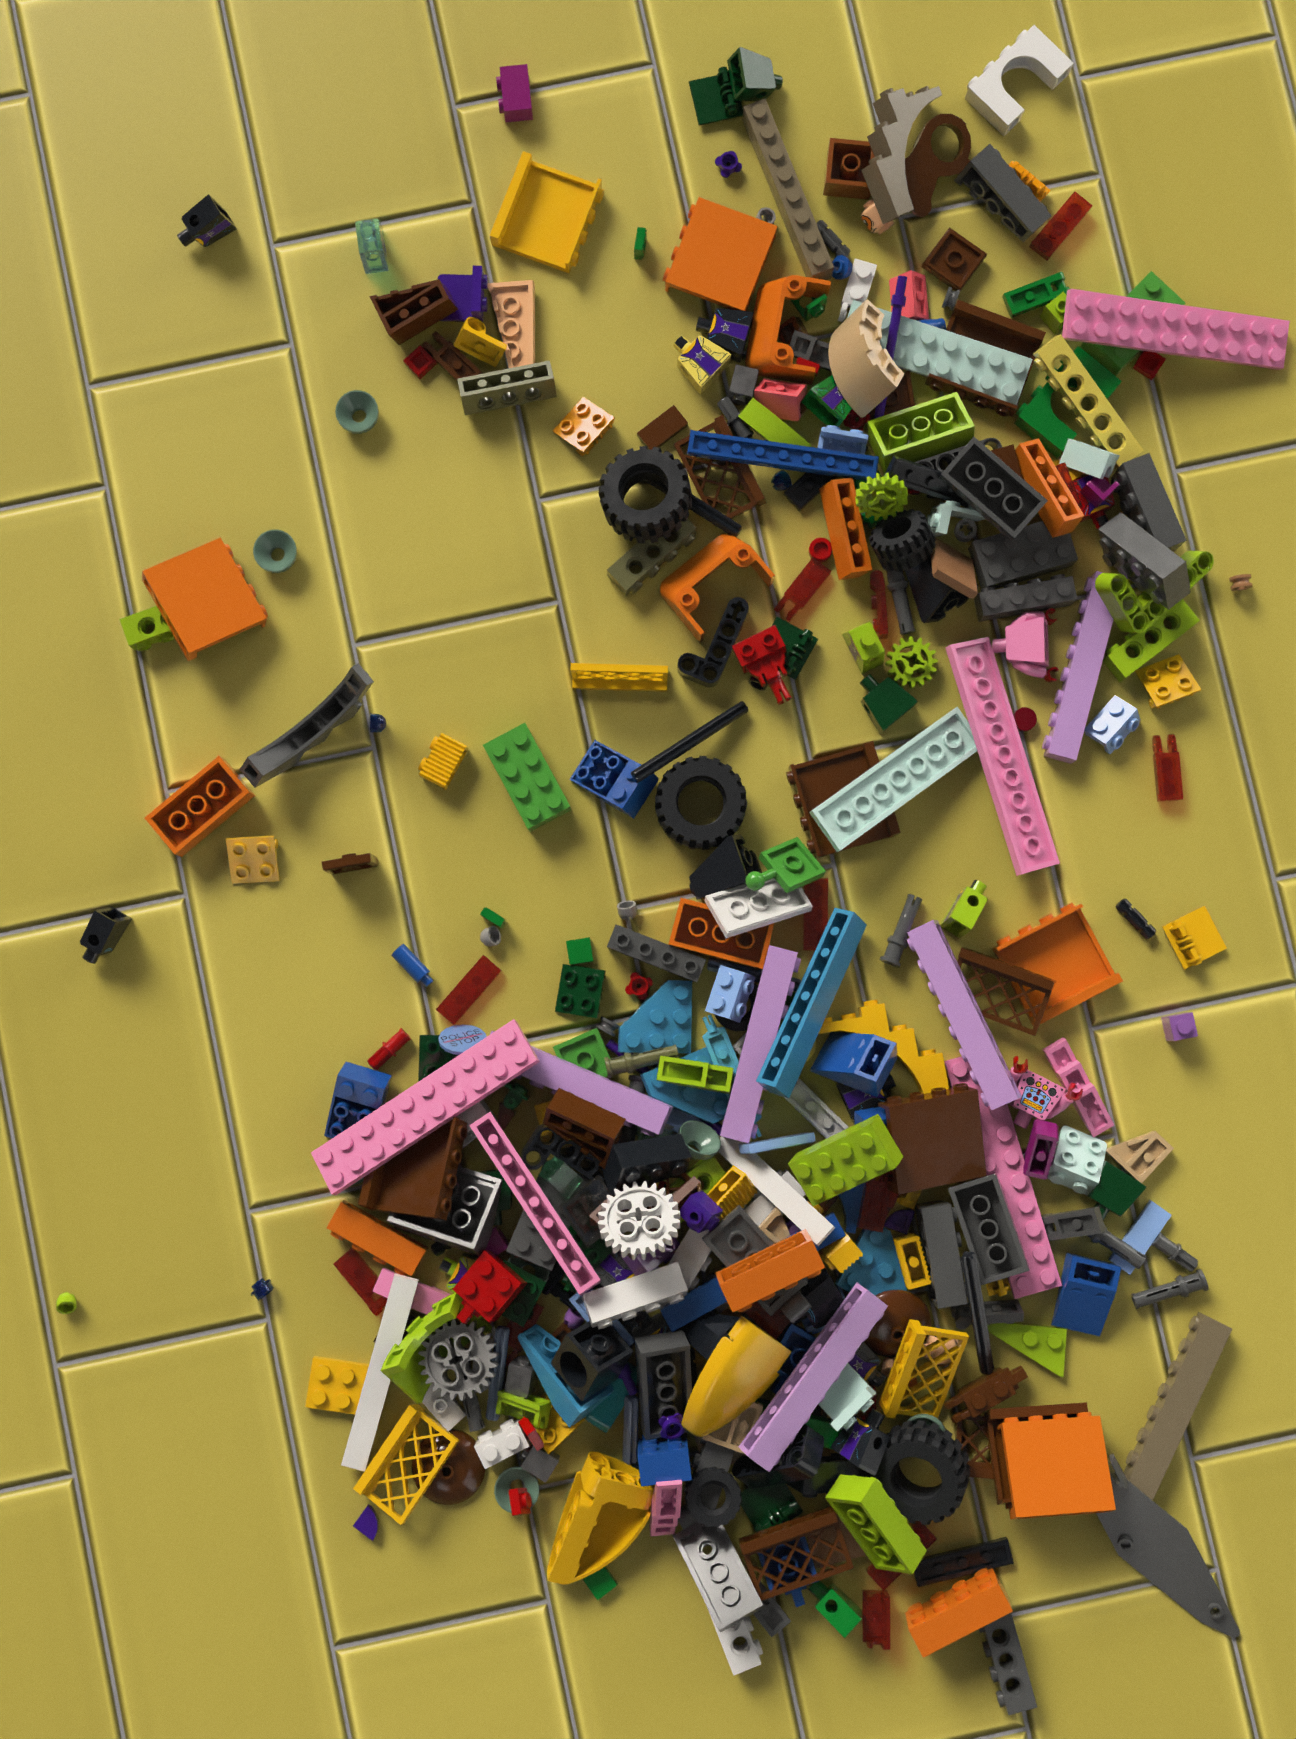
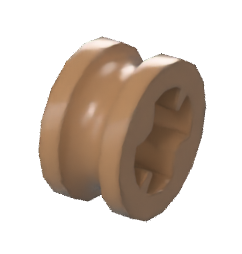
(1240, 582)

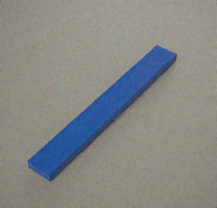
(782, 455)
(711, 1296)

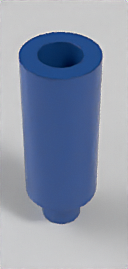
(412, 965)

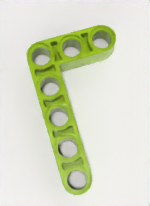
(1141, 612)

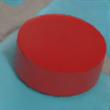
(820, 549)

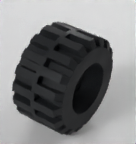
(902, 540)

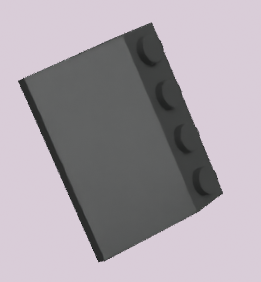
(470, 1217)

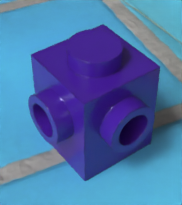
(700, 1212)

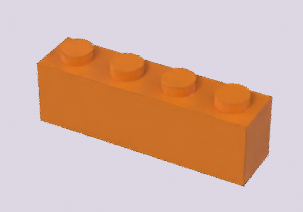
(1061, 510)
(845, 529)
(377, 1238)

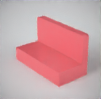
(916, 295)
(781, 398)

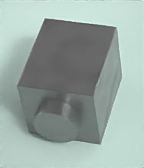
(743, 384)
(521, 1377)
(539, 1463)

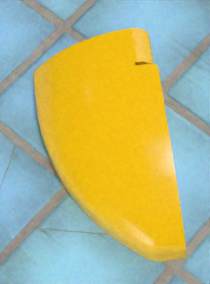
(733, 1377)
(599, 1518)

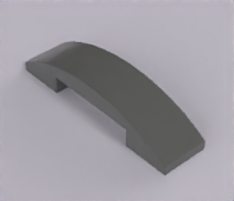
(810, 349)

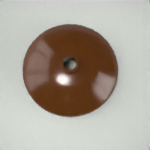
(900, 1309)
(465, 1467)

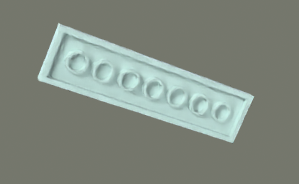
(956, 358)
(895, 780)

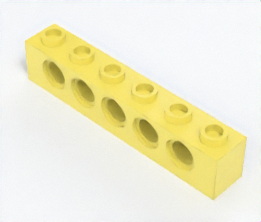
(1086, 387)

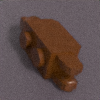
(986, 1392)

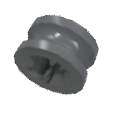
(950, 298)
(608, 1026)

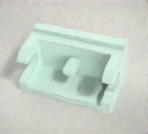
(1088, 459)

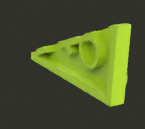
(1038, 1342)

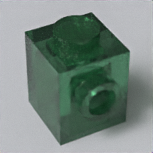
(560, 1177)

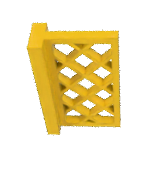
(619, 677)
(903, 1370)
(387, 1455)

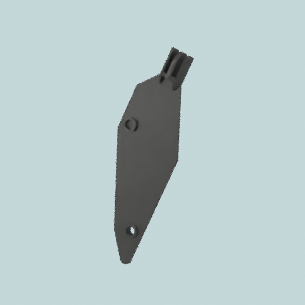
(1163, 1552)

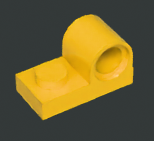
(478, 344)

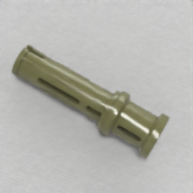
(630, 1062)

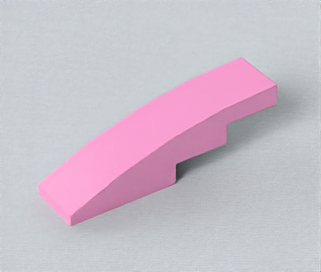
(1071, 1071)
(424, 1296)
(665, 1507)

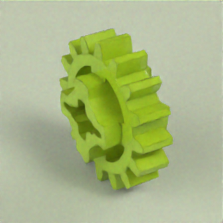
(881, 496)
(903, 660)

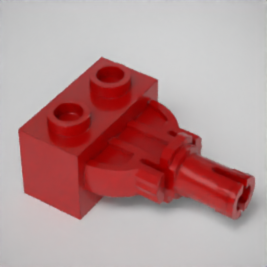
(763, 656)

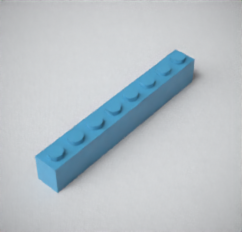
(811, 1003)

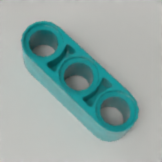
(607, 1412)

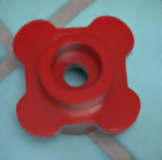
(850, 421)
(632, 987)

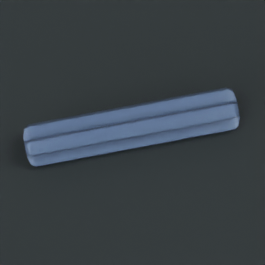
(630, 1429)

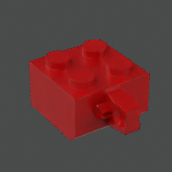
(487, 1288)

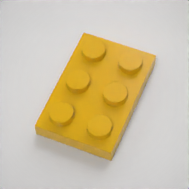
(335, 1384)

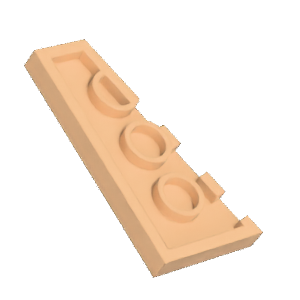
(516, 319)

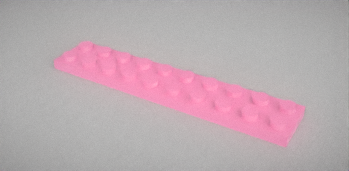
(1175, 329)
(1002, 755)
(424, 1107)
(1006, 1159)

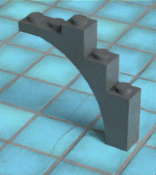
(310, 731)

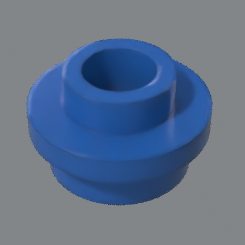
(842, 267)

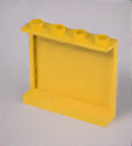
(546, 214)

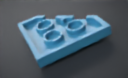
(660, 1021)
(700, 1103)
(879, 1266)

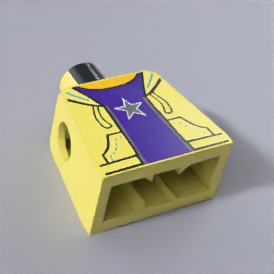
(701, 361)

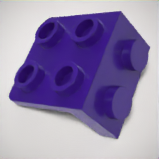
(467, 294)

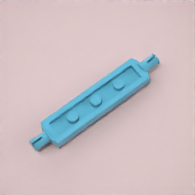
(722, 1052)

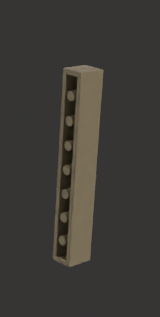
(787, 191)
(1175, 1403)

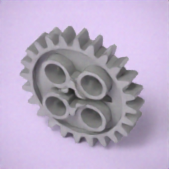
(479, 1350)

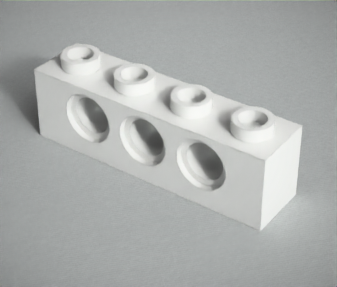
(740, 1656)

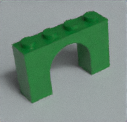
(1038, 417)

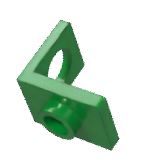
(813, 309)

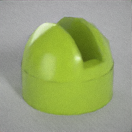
(66, 1303)

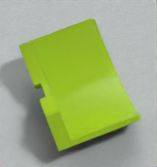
(402, 1361)

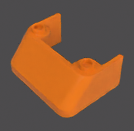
(763, 350)
(678, 587)

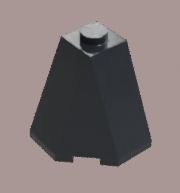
(932, 595)
(724, 868)
(708, 1330)

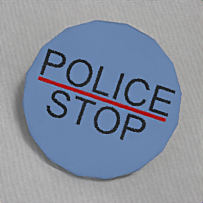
(460, 1038)

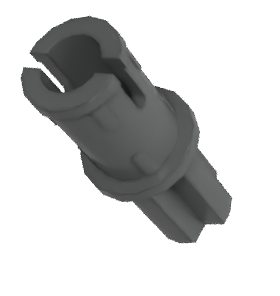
(731, 414)
(1175, 1252)

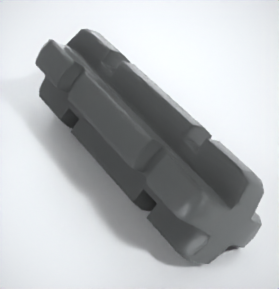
(832, 240)

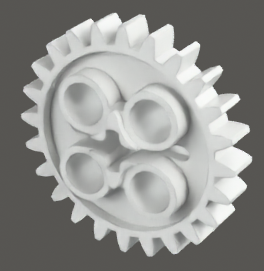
(641, 1240)

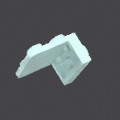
(941, 514)
(1077, 1160)
(847, 1398)

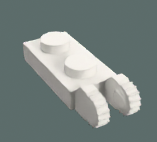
(858, 285)

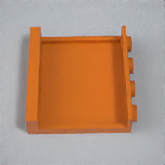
(720, 255)
(203, 597)
(1064, 951)
(1057, 1466)

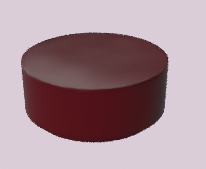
(1025, 719)

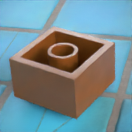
(844, 168)

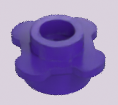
(728, 157)
(674, 1431)

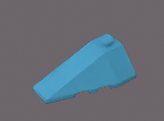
(540, 1350)

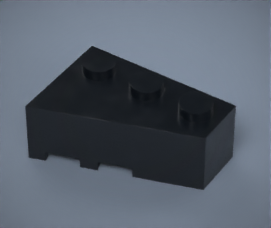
(646, 1161)
(828, 1472)

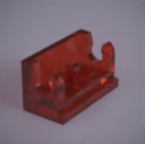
(876, 1618)

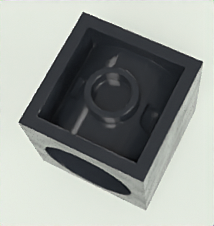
(591, 1359)

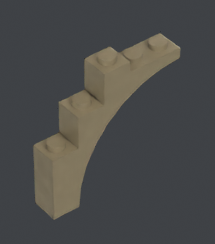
(887, 169)

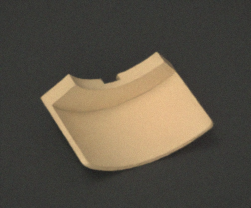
(858, 362)

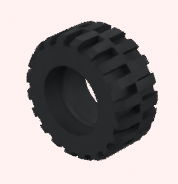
(638, 467)
(705, 770)
(943, 1453)

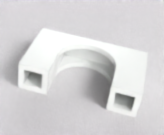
(1031, 52)

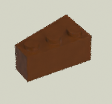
(413, 309)
(584, 1123)

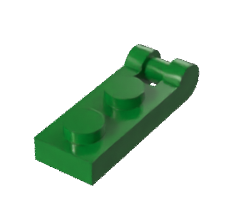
(1034, 294)

